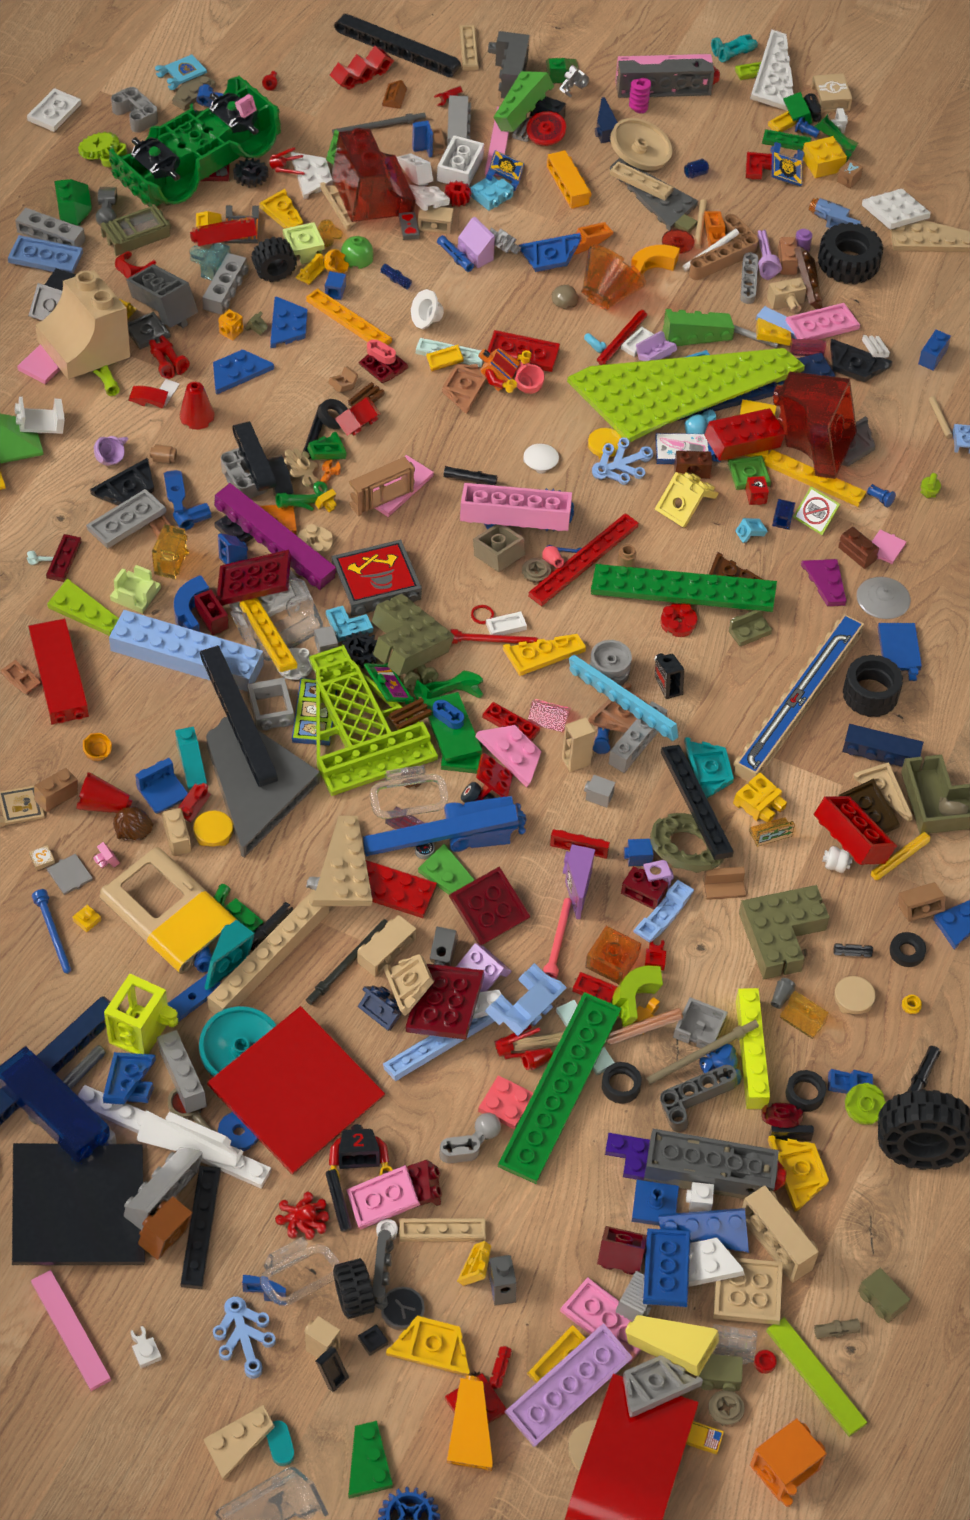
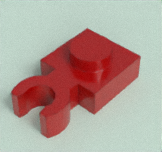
(656, 955)

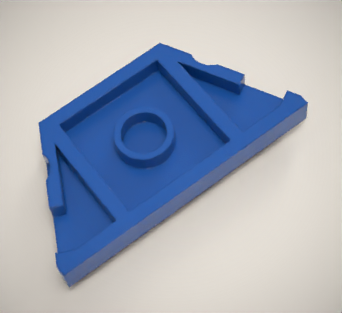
(551, 252)
(288, 322)
(238, 369)

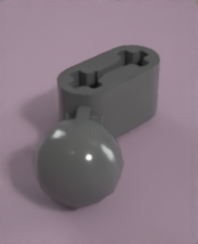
(106, 197)

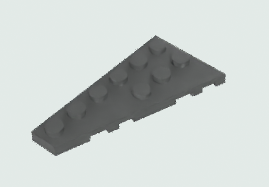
(668, 210)

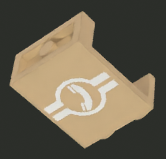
(832, 92)

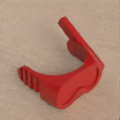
(127, 269)

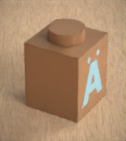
(850, 174)

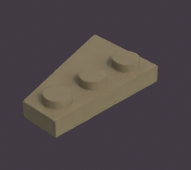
(189, 90)

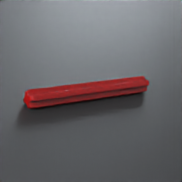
(622, 337)

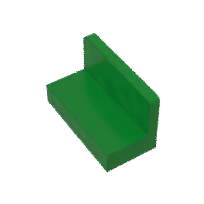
(797, 107)

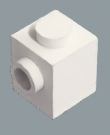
(700, 1197)

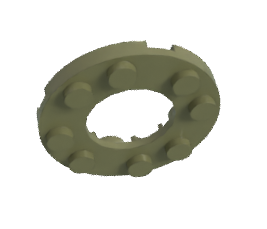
(661, 843)

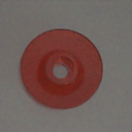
(679, 239)

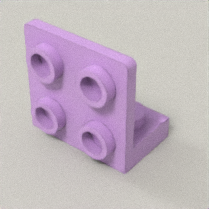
(482, 959)

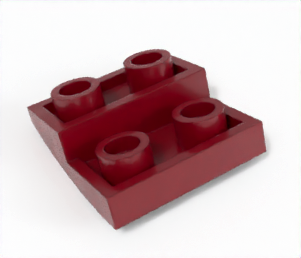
(382, 371)

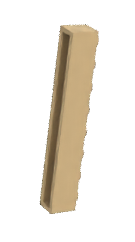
(267, 955)

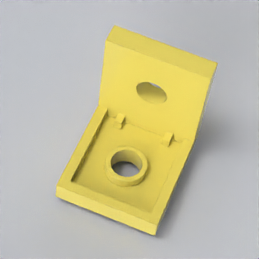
(690, 490)

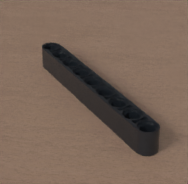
(397, 45)
(238, 716)

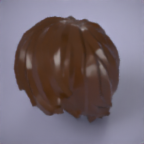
(132, 824)

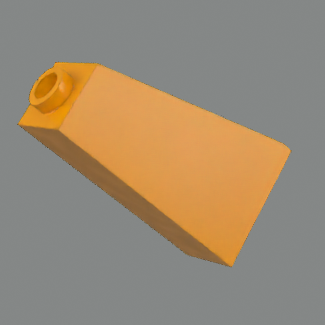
(470, 1431)

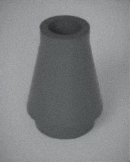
(782, 992)

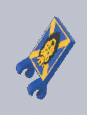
(505, 167)
(786, 167)

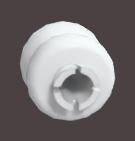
(837, 859)

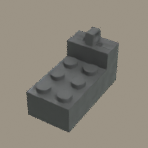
(511, 56)
(164, 293)

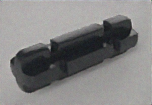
(853, 950)

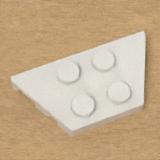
(315, 171)
(429, 196)
(711, 1262)

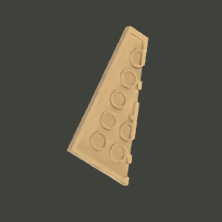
(930, 237)
(344, 872)

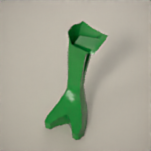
(830, 129)
(464, 681)

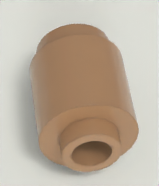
(163, 454)
(626, 556)

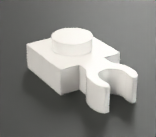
(145, 1350)

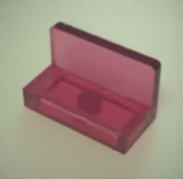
(807, 347)
(548, 715)

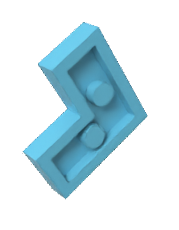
(344, 626)

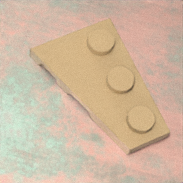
(237, 1439)

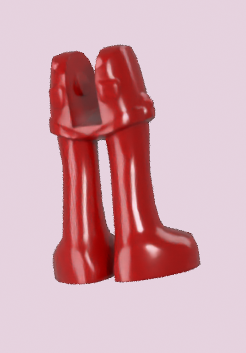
(165, 348)

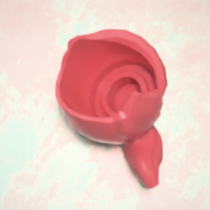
(529, 378)

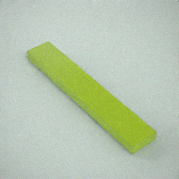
(817, 1377)

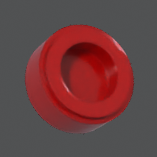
(765, 1361)

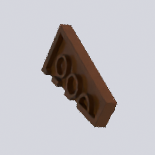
(809, 276)

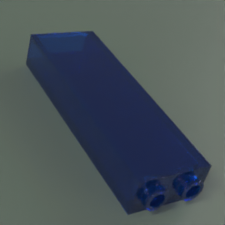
(53, 1104)

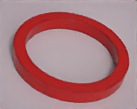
(478, 607)

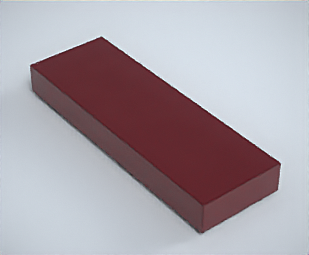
(63, 558)

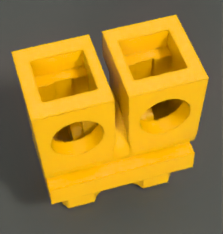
(759, 798)

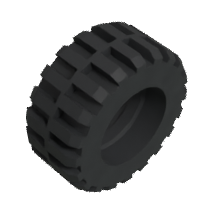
(852, 239)

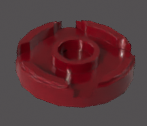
(782, 1115)

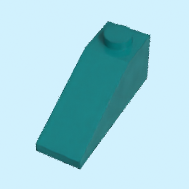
(190, 756)

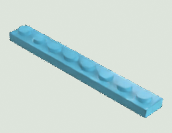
(623, 697)

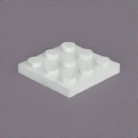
(896, 208)

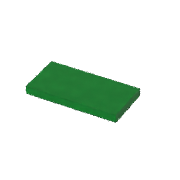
(454, 743)

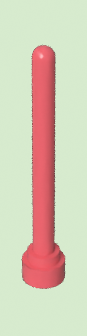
(551, 968)

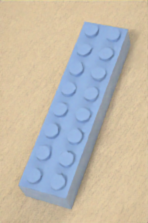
(181, 647)

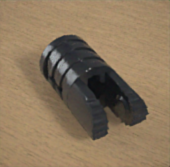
(814, 107)

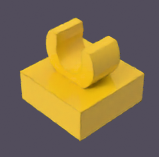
(326, 500)
(86, 918)

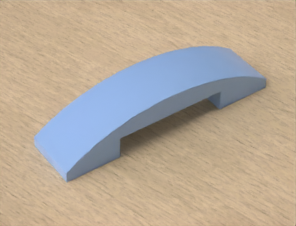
(665, 912)

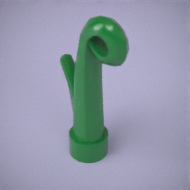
(298, 500)

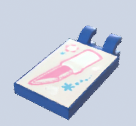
(669, 443)

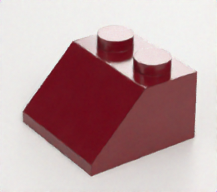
(621, 1250)

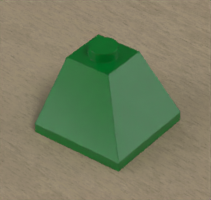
(558, 67)

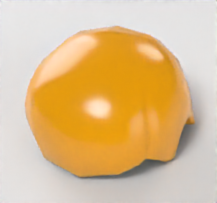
(335, 261)
(97, 746)

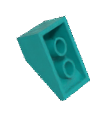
(229, 953)

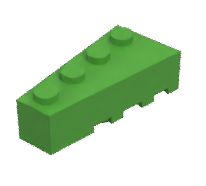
(522, 99)
(696, 327)

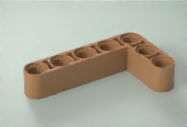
(726, 254)

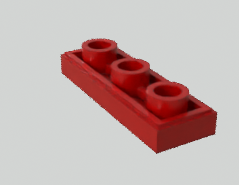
(502, 717)

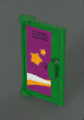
(389, 683)

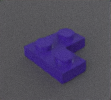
(633, 1150)

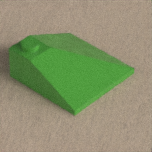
(17, 444)

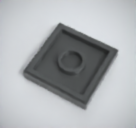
(145, 329)

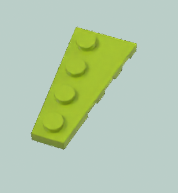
(81, 607)

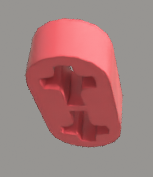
(381, 351)

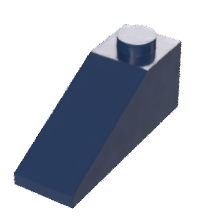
(605, 122)

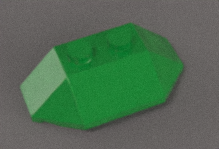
(72, 201)

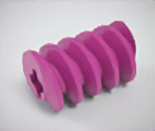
(639, 95)

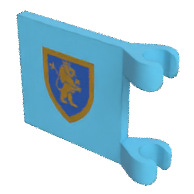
(181, 70)

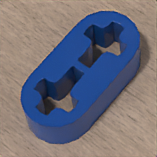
(447, 715)

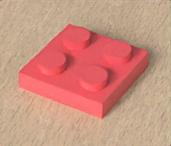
(506, 1101)

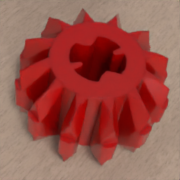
(458, 193)

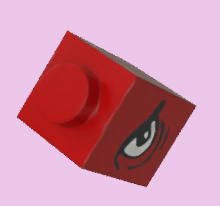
(757, 490)

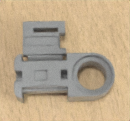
(574, 77)

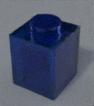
(783, 514)

